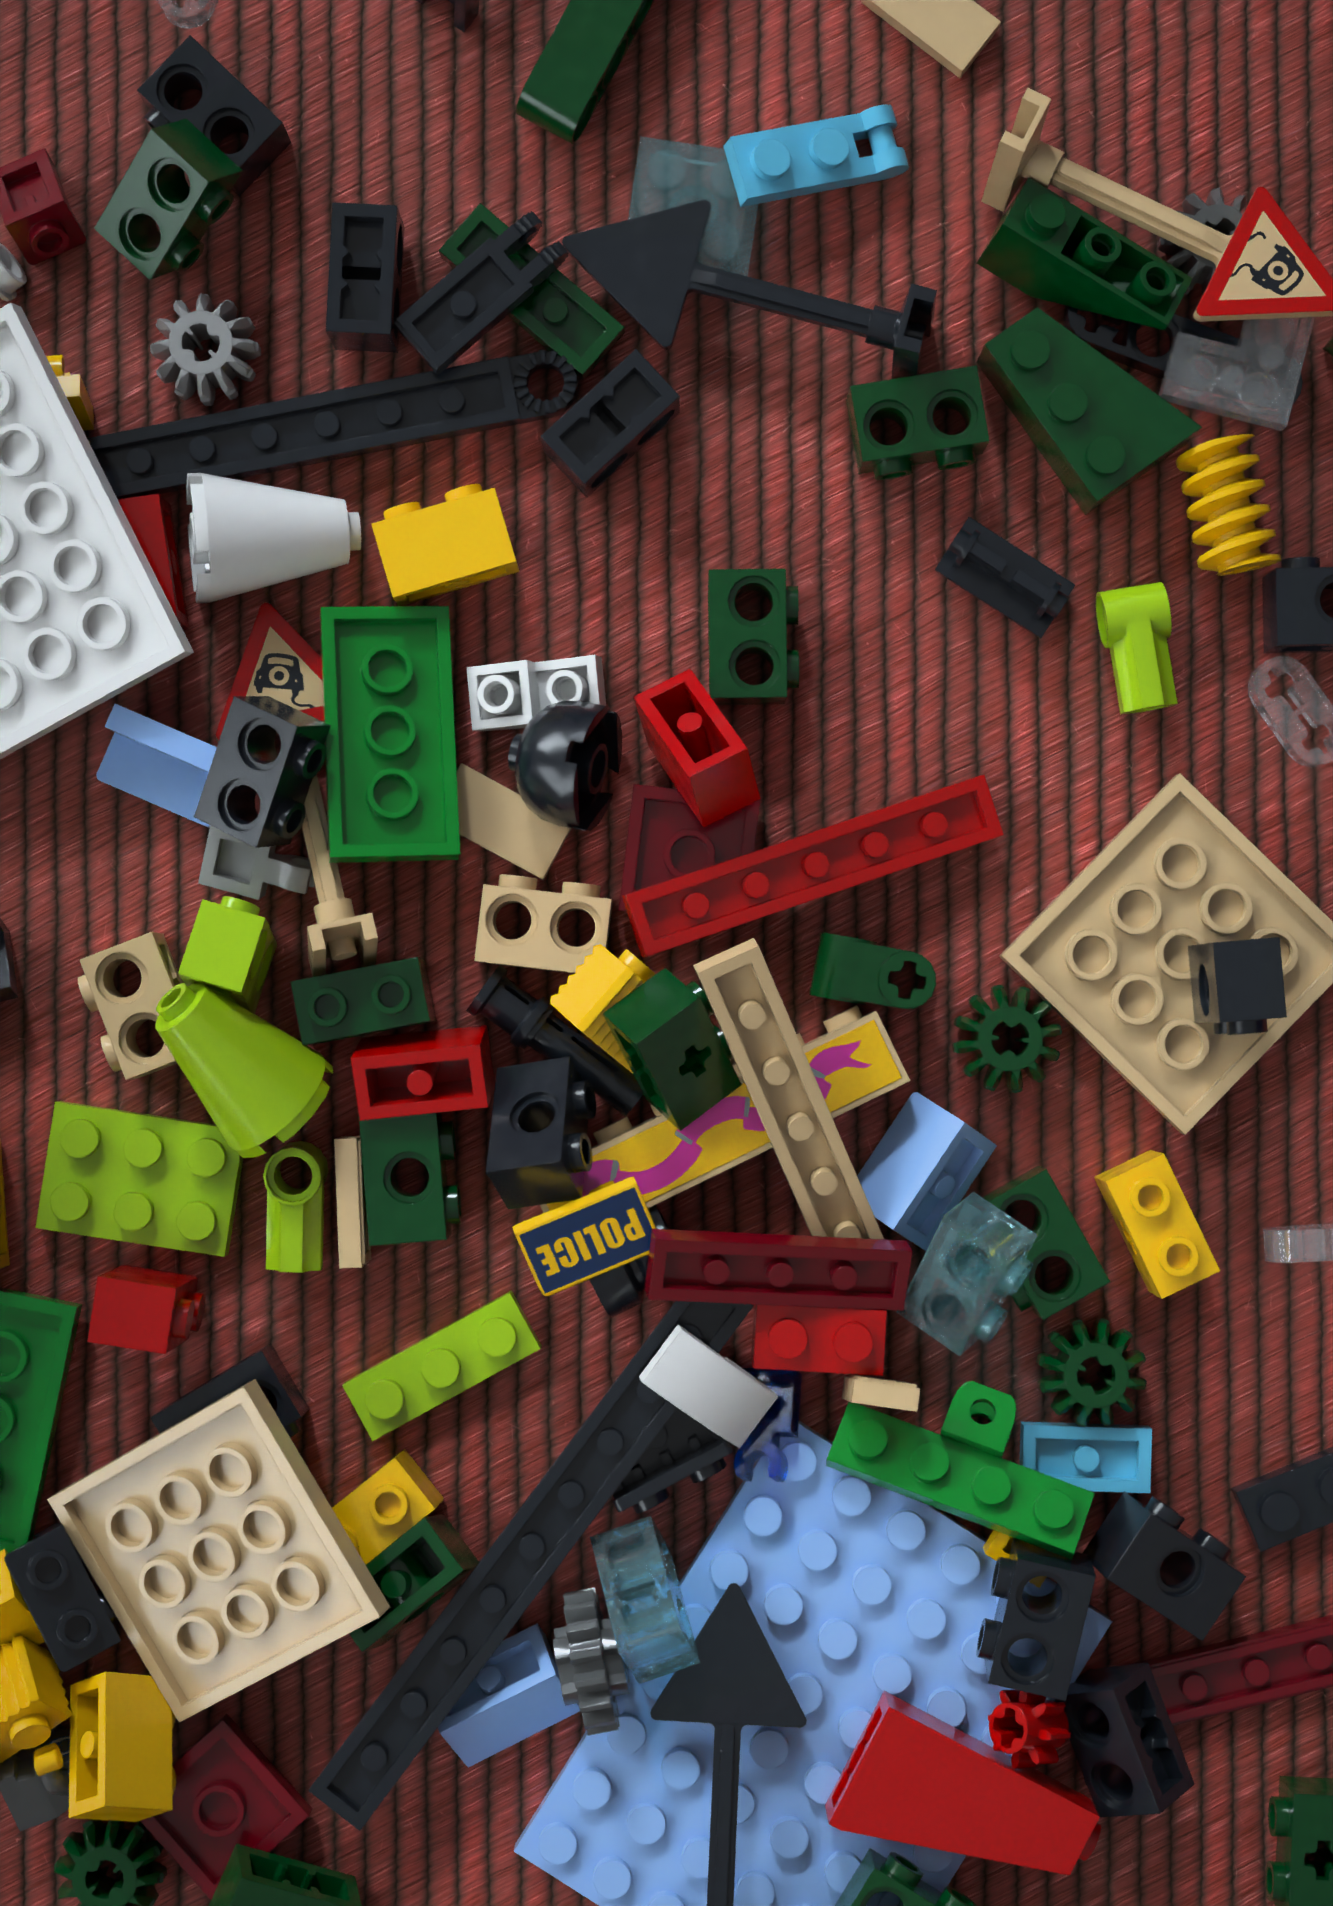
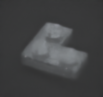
(1242, 381)

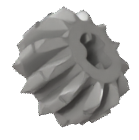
(188, 332)

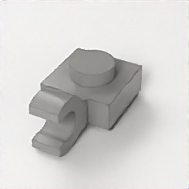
(248, 870)

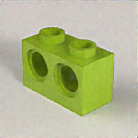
(229, 950)

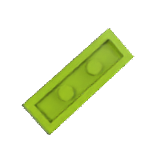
(442, 1365)

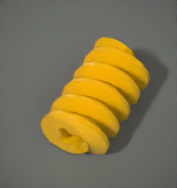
(1226, 506)

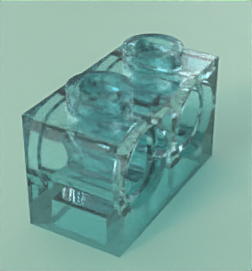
(957, 1287)
(644, 1600)

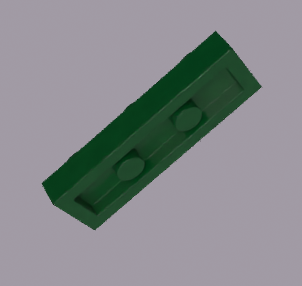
(556, 311)

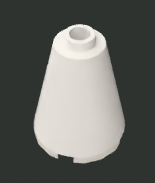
(262, 535)

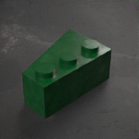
(1081, 408)

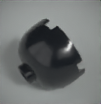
(565, 761)

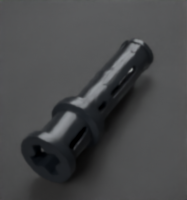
(534, 1025)

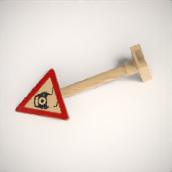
(1259, 270)
(290, 670)

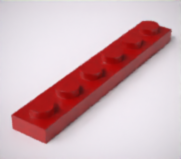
(812, 865)

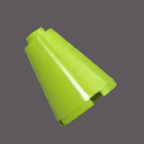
(241, 1067)

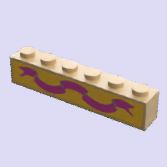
(849, 1064)

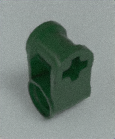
(859, 972)

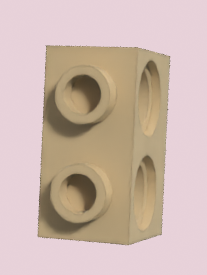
(542, 944)
(126, 1014)

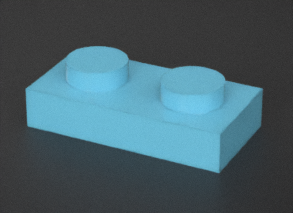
(1090, 1456)

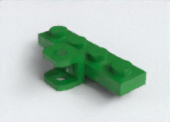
(964, 1469)

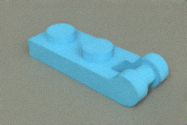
(814, 156)

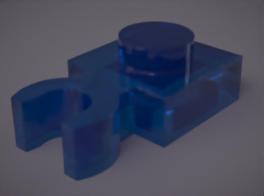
(778, 1422)

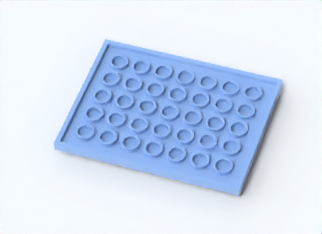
(854, 1603)

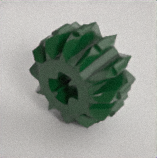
(1006, 1060)
(1075, 1390)
(118, 1845)

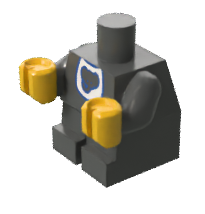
(38, 1780)

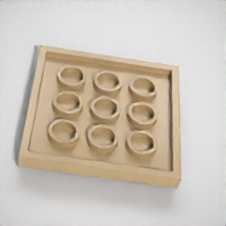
(1119, 939)
(218, 1552)

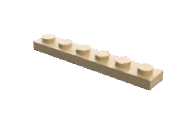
(786, 1093)

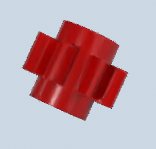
(1028, 1728)

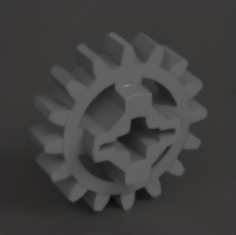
(589, 1662)

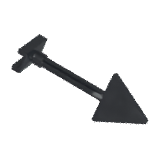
(653, 266)
(729, 1688)

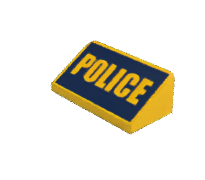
(586, 1236)

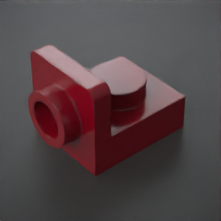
(37, 208)

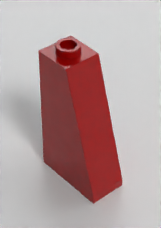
(955, 1794)

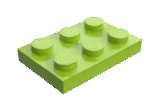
(139, 1179)

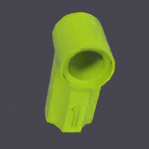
(1136, 630)
(295, 1214)

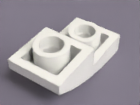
(516, 691)
(708, 1386)

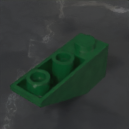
(1080, 262)

